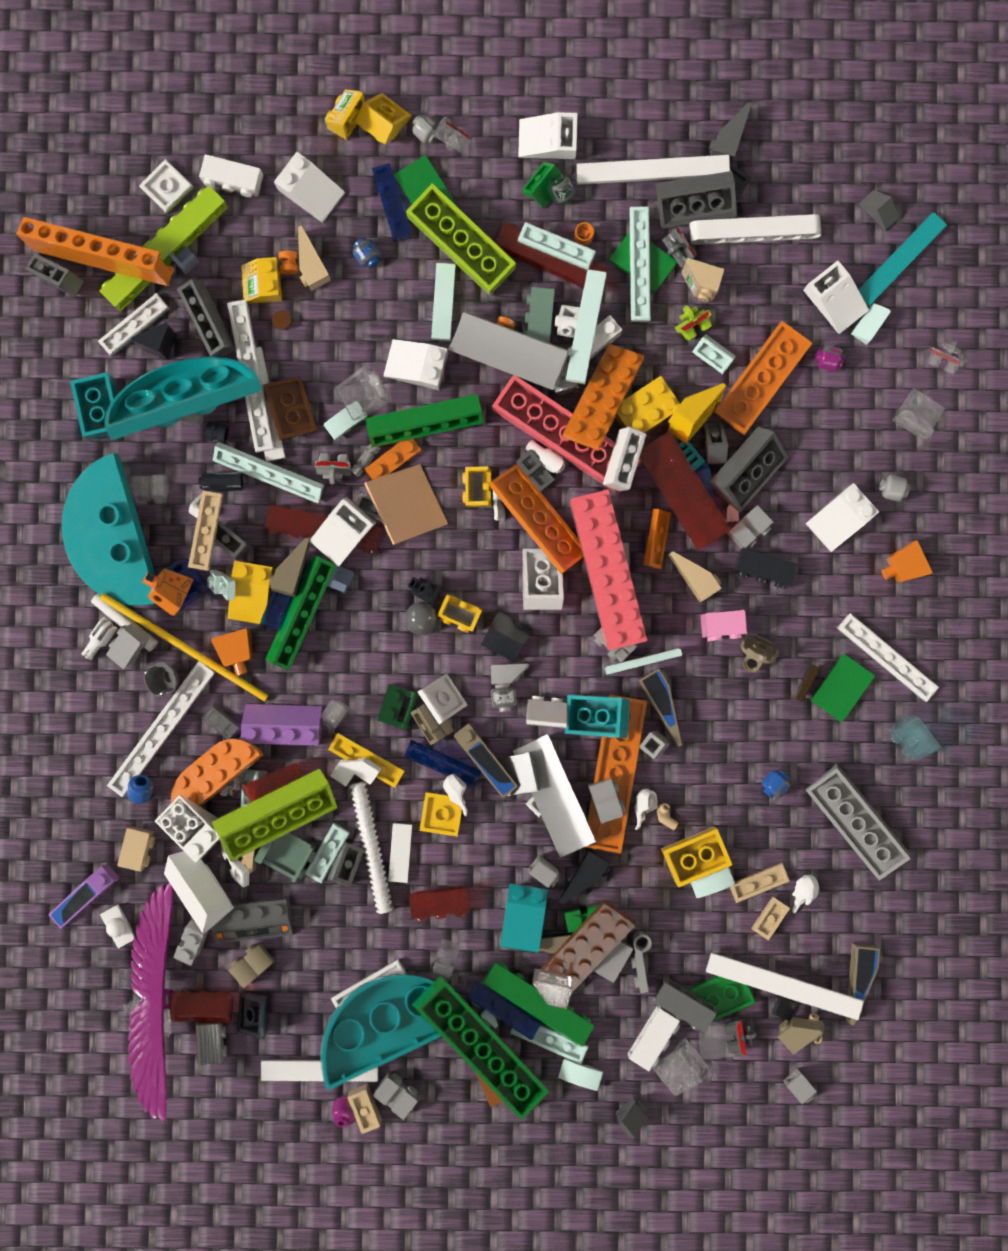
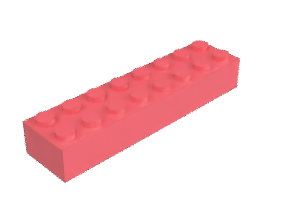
(546, 423)
(608, 570)

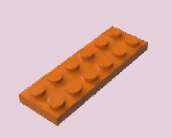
(762, 377)
(603, 396)
(538, 518)

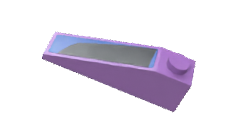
(84, 895)

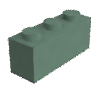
(540, 314)

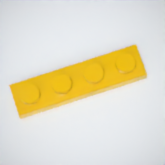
(351, 750)

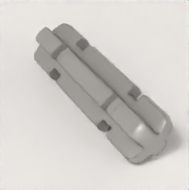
(364, 460)

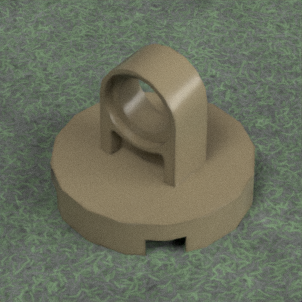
(759, 650)

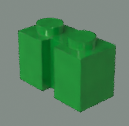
(575, 917)

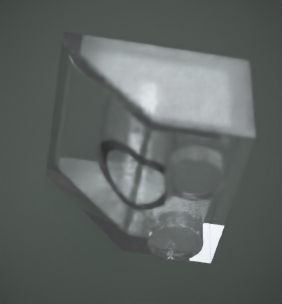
(363, 393)

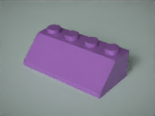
(282, 724)

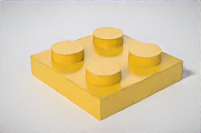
(440, 815)

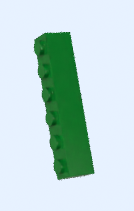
(424, 420)
(300, 612)
(529, 999)

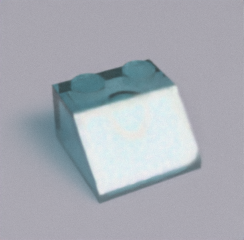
(914, 738)

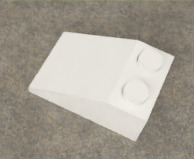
(309, 187)
(416, 363)
(842, 517)
(541, 582)
(546, 712)

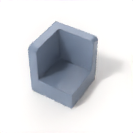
(185, 260)
(341, 579)

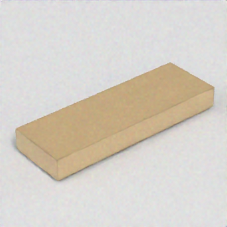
(759, 882)

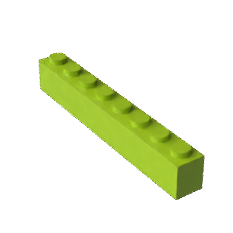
(178, 234)

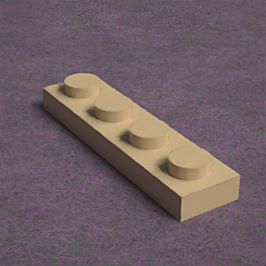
(205, 530)

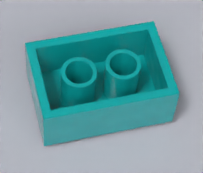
(92, 400)
(597, 716)

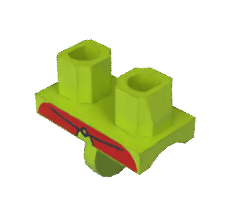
(700, 318)

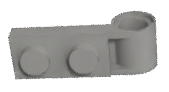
(638, 962)

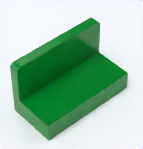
(537, 185)

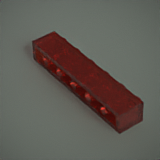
(508, 242)
(306, 524)

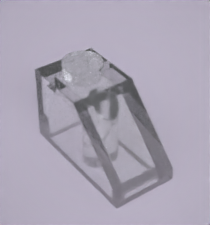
(335, 713)
(553, 987)

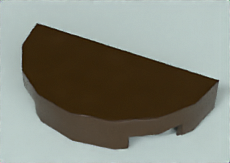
(806, 682)

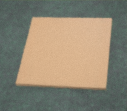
(406, 504)

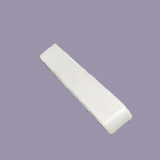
(755, 229)

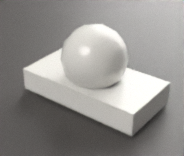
(118, 926)

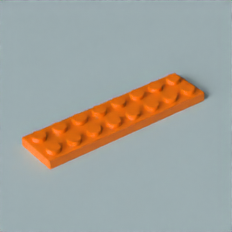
(617, 761)

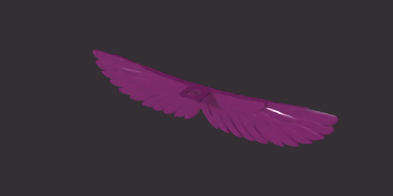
(147, 1021)

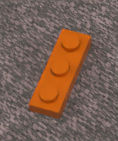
(393, 459)
(657, 539)

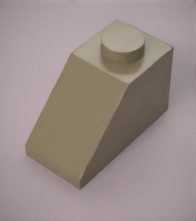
(799, 1032)

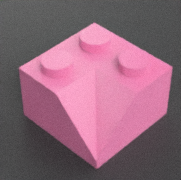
(723, 624)

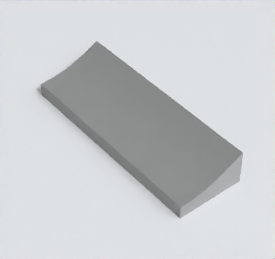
(509, 350)
(557, 800)
(858, 822)

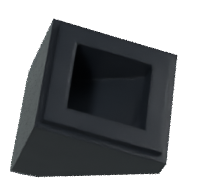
(784, 1007)

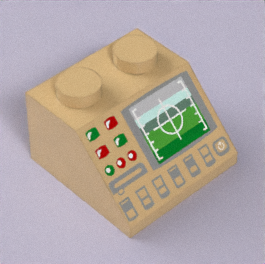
(702, 279)

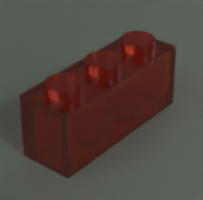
(271, 782)
(439, 903)
(201, 1007)

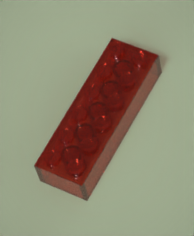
(684, 490)

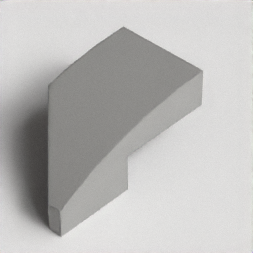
(507, 673)

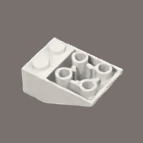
(548, 136)
(837, 297)
(342, 531)
(189, 827)

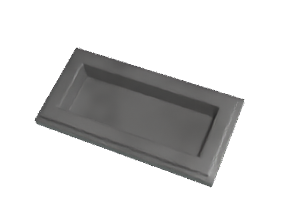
(221, 722)

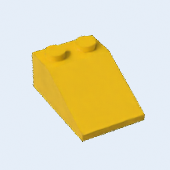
(694, 412)
(251, 591)

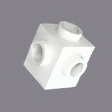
(565, 323)

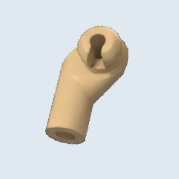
(664, 816)

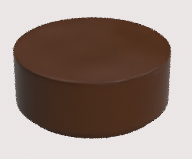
(282, 320)

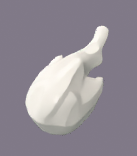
(455, 788)
(645, 801)
(806, 889)

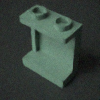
(287, 855)

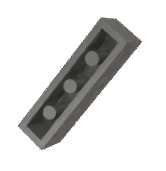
(206, 318)

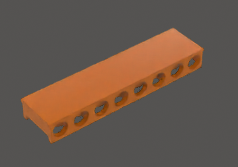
(95, 251)

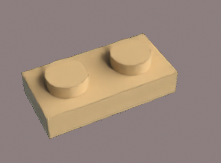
(770, 918)

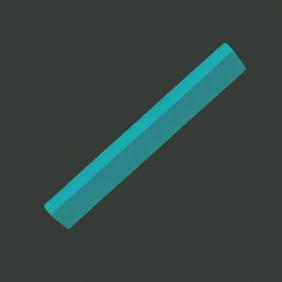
(901, 258)

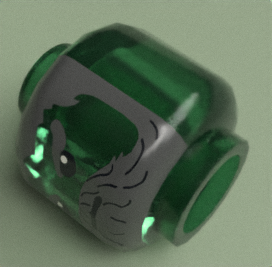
(560, 189)

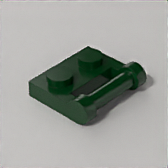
(392, 706)

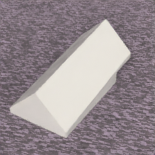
(197, 890)

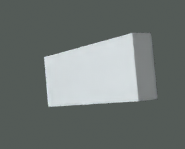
(400, 852)

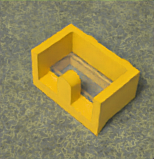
(477, 482)
(460, 613)

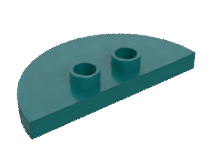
(178, 391)
(105, 533)
(374, 1027)

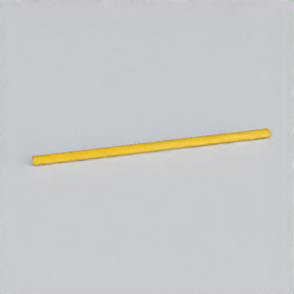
(183, 646)

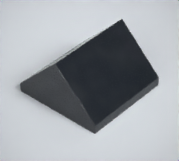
(157, 340)
(506, 636)
(253, 1013)

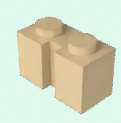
(135, 848)

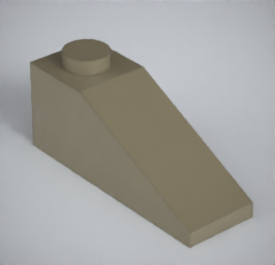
(290, 570)

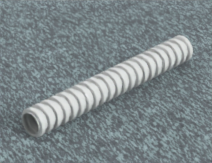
(371, 847)

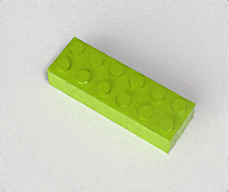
(460, 239)
(274, 815)

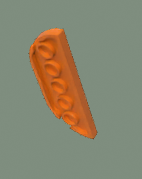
(215, 770)

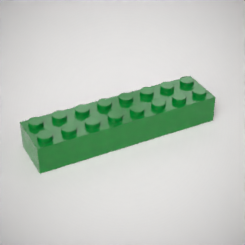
(480, 1048)

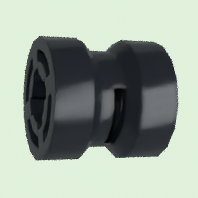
(216, 432)

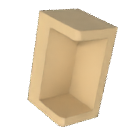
(364, 1108)

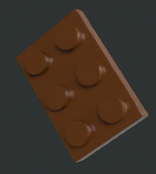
(289, 408)

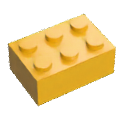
(647, 407)
(696, 856)

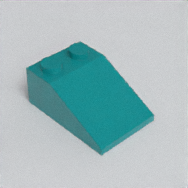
(523, 918)

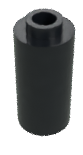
(221, 482)

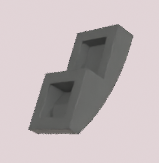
(535, 471)

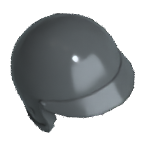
(421, 618)
(161, 679)

